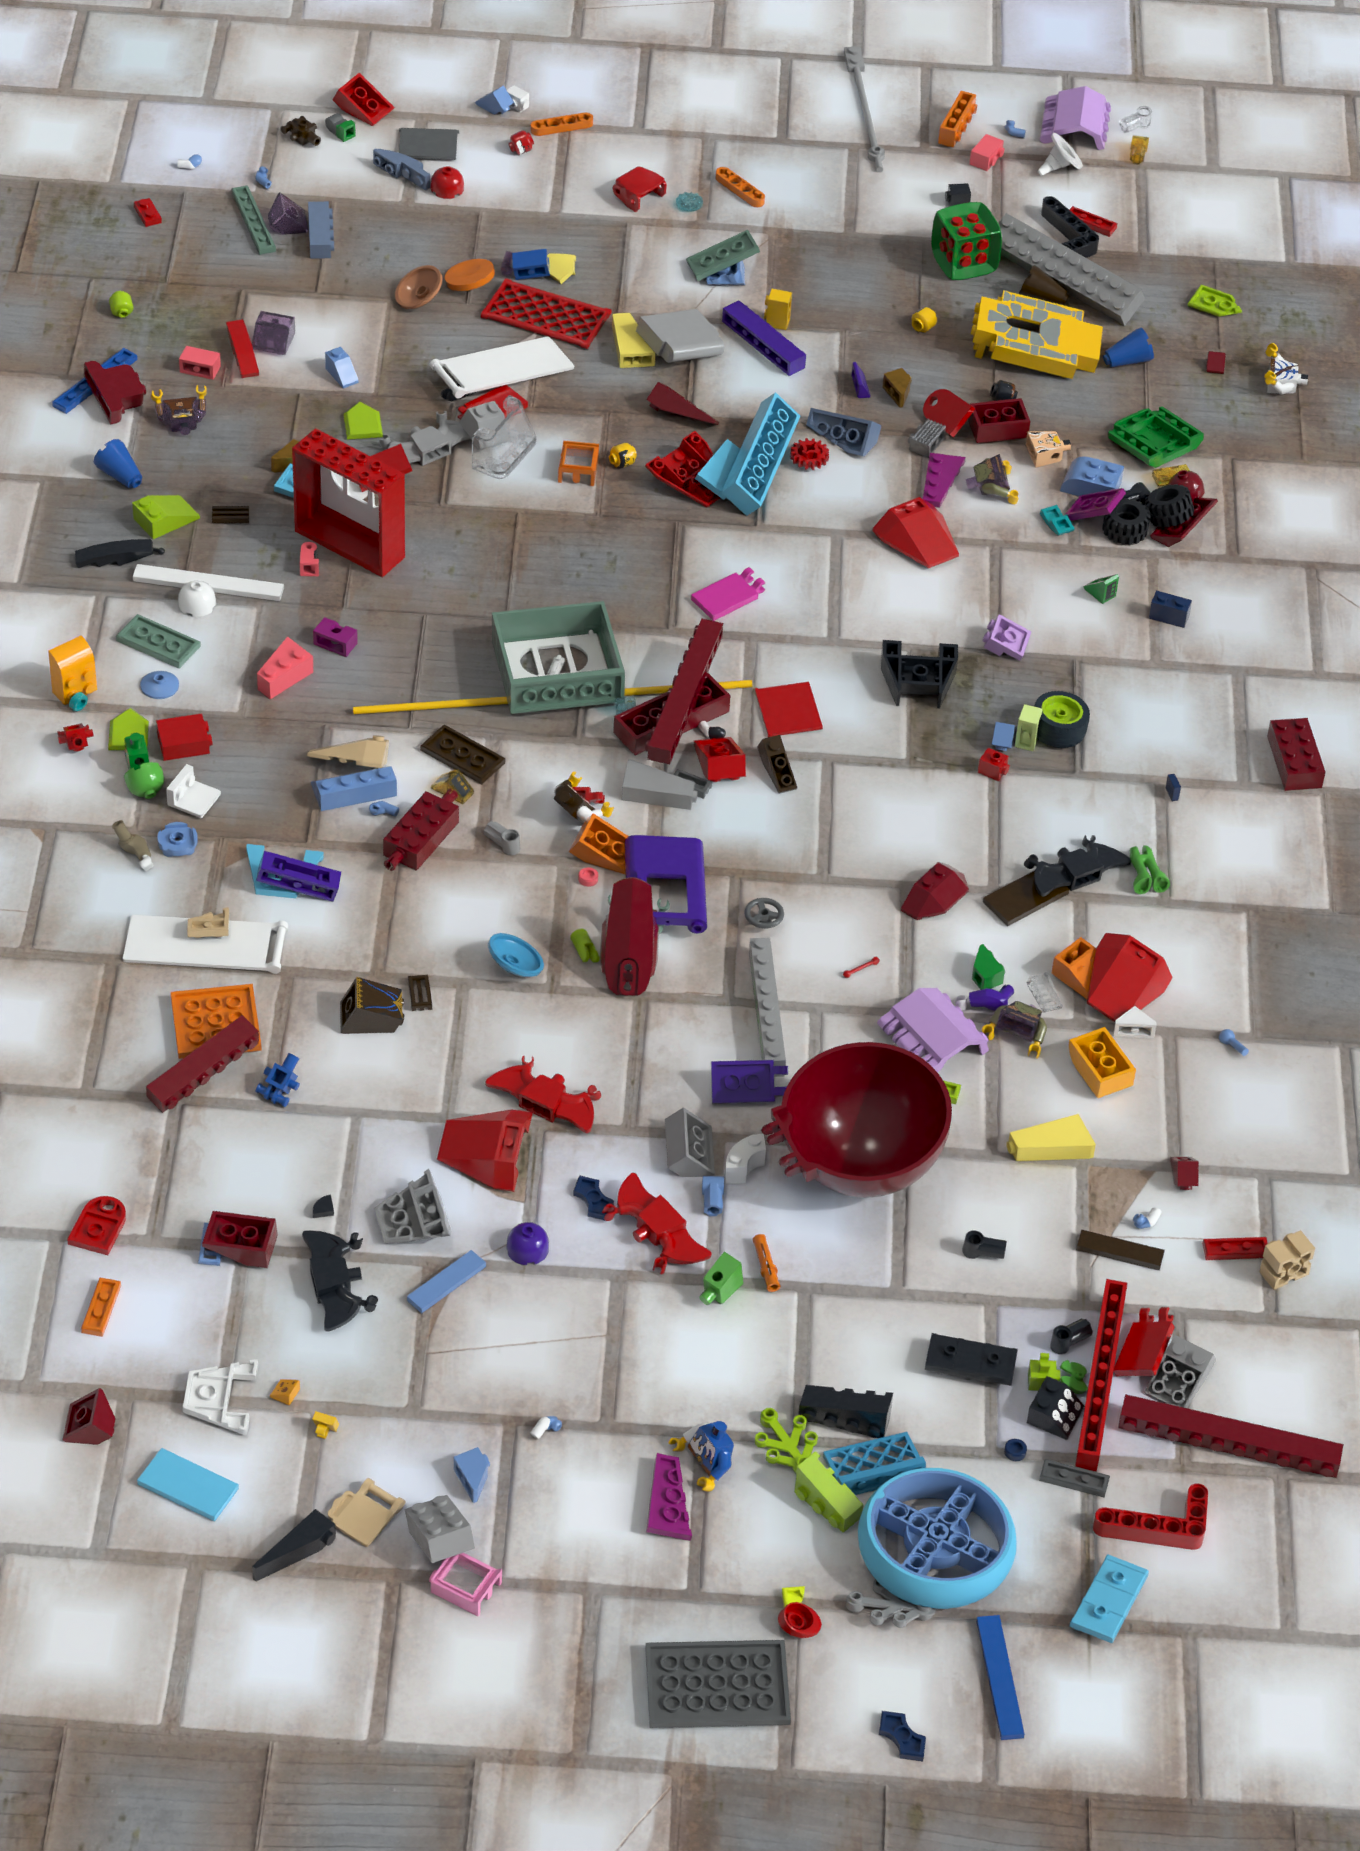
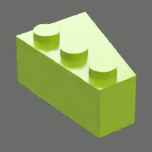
(825, 1494)

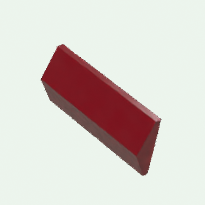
(1171, 535)

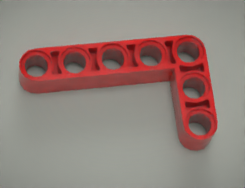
(1185, 1532)

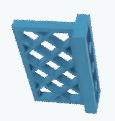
(872, 1479)

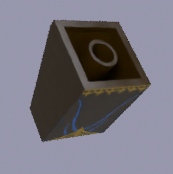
(371, 1008)

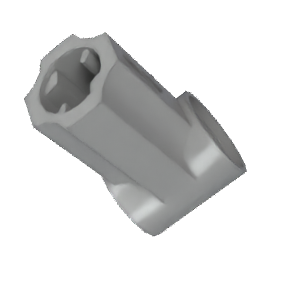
(506, 838)

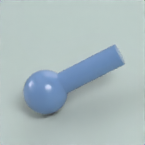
(1228, 1037)

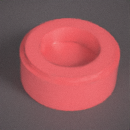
(588, 876)

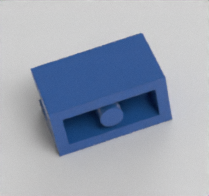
(530, 264)

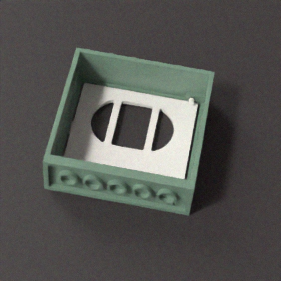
(553, 627)

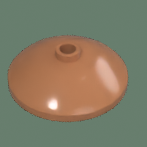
(418, 287)

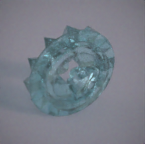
(686, 205)

